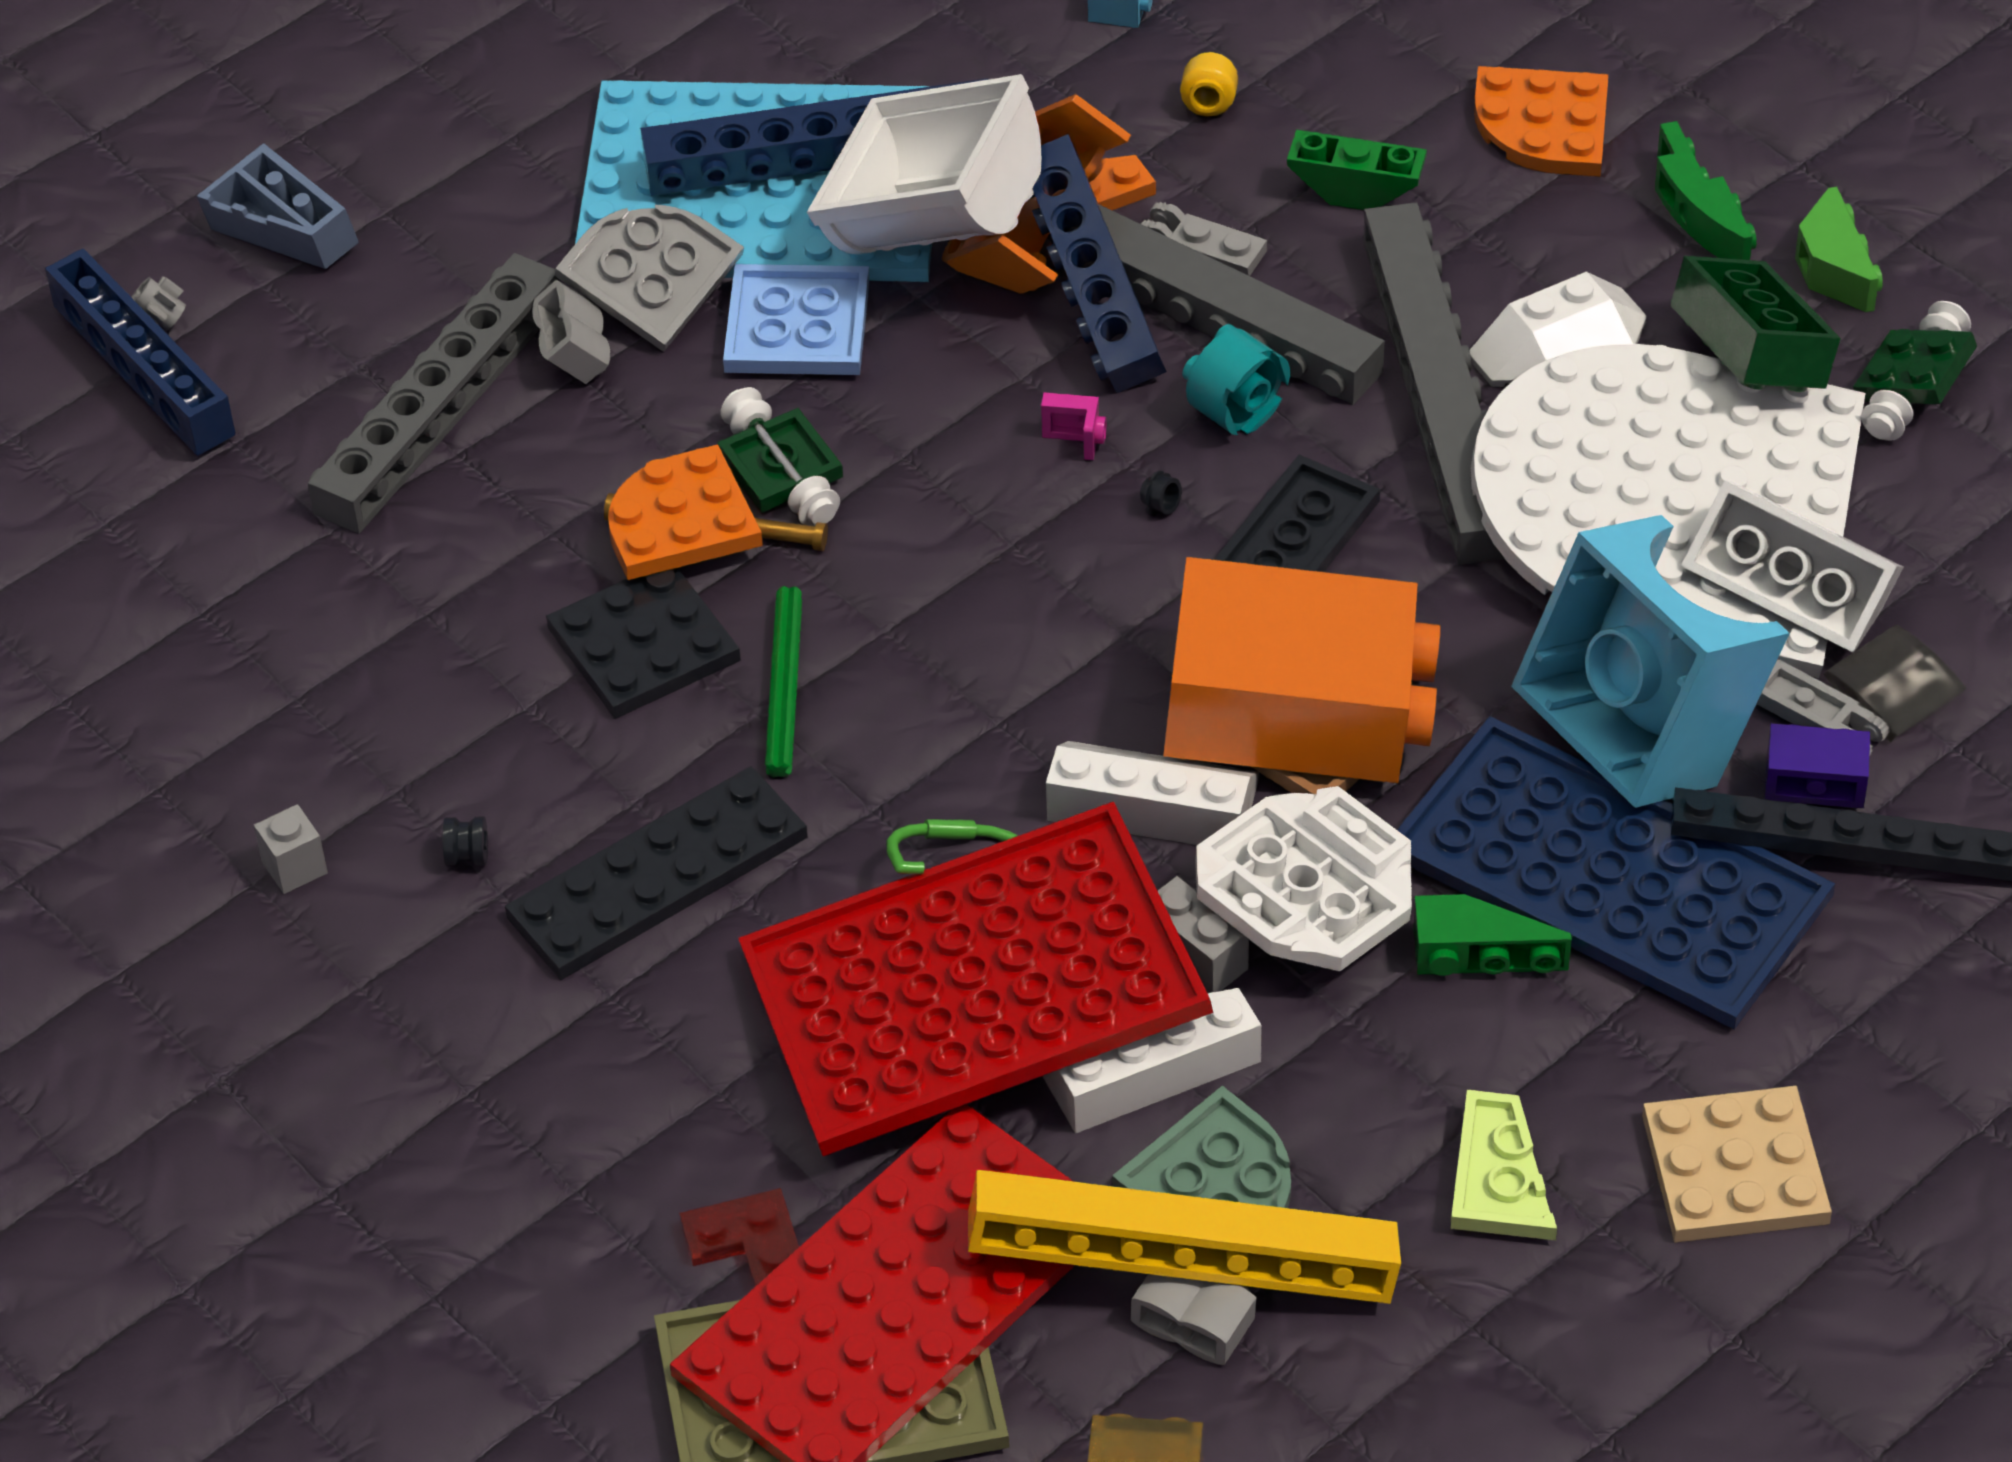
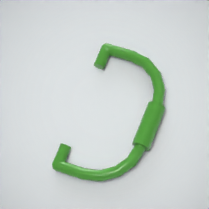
(938, 830)

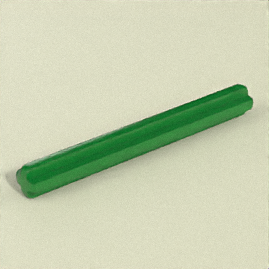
(783, 682)

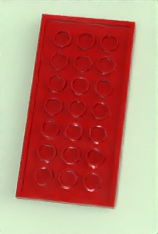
(873, 1306)

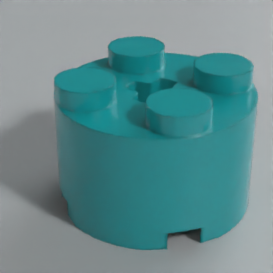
(1236, 380)

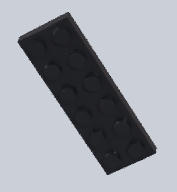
(655, 872)

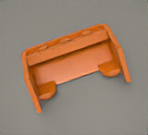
(1014, 257)

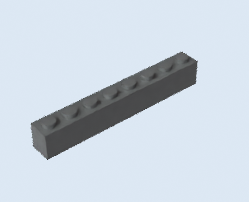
(1211, 294)

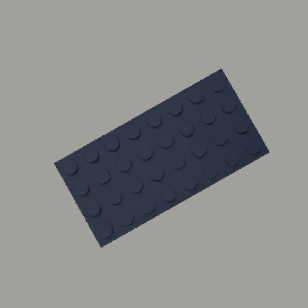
(1570, 851)

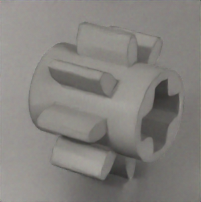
(160, 301)

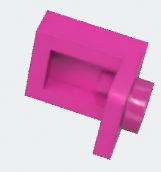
(1073, 419)

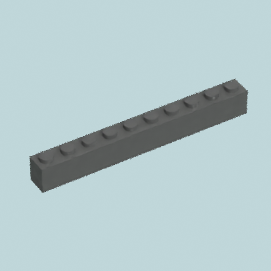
(1432, 365)

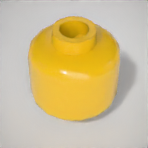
(1209, 84)

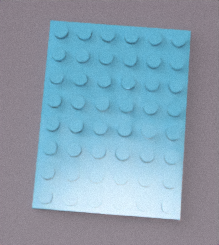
(760, 215)

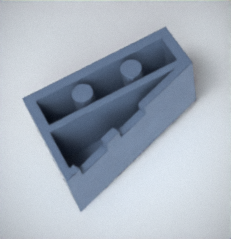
(278, 210)

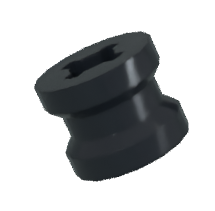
(465, 841)

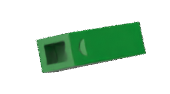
(1478, 937)

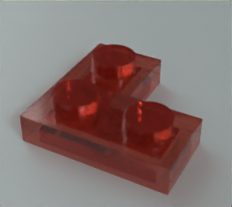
(747, 1226)

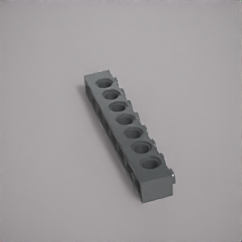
(430, 397)

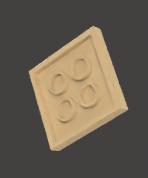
(1736, 1164)

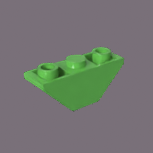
(1835, 256)

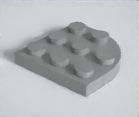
(650, 268)

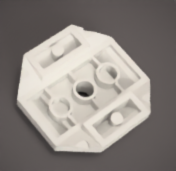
(1308, 878)

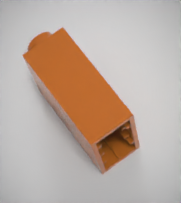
(1299, 671)

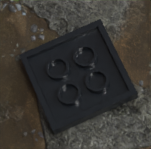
(643, 639)

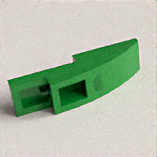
(1697, 203)

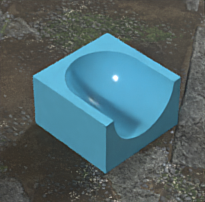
(1641, 672)

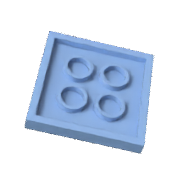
(796, 319)

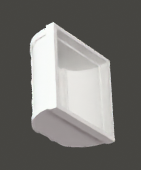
(933, 168)

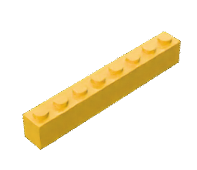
(1183, 1236)

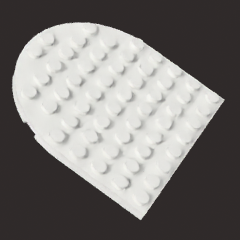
(1654, 434)

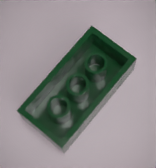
(1755, 323)

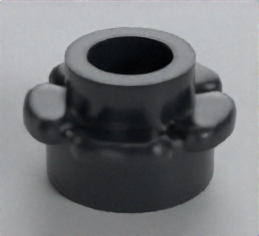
(1161, 493)

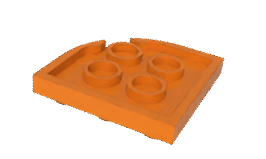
(1544, 117)
(680, 514)

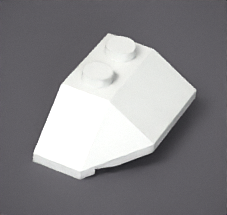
(1553, 322)

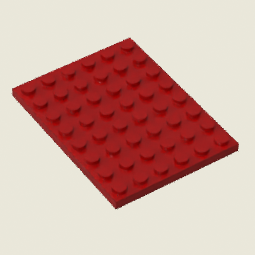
(972, 977)

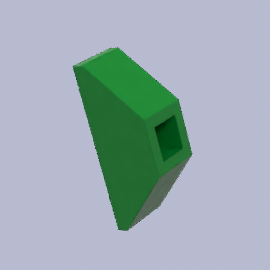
(1355, 170)

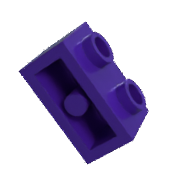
(1817, 765)

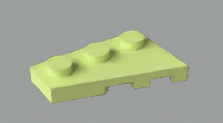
(1497, 1172)

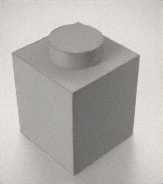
(290, 849)

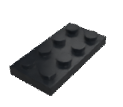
(1303, 519)

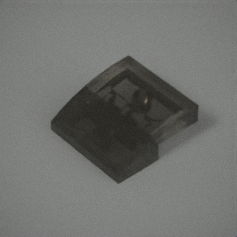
(1896, 680)

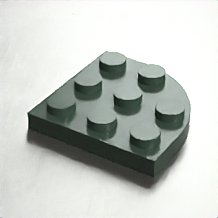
(1215, 1154)

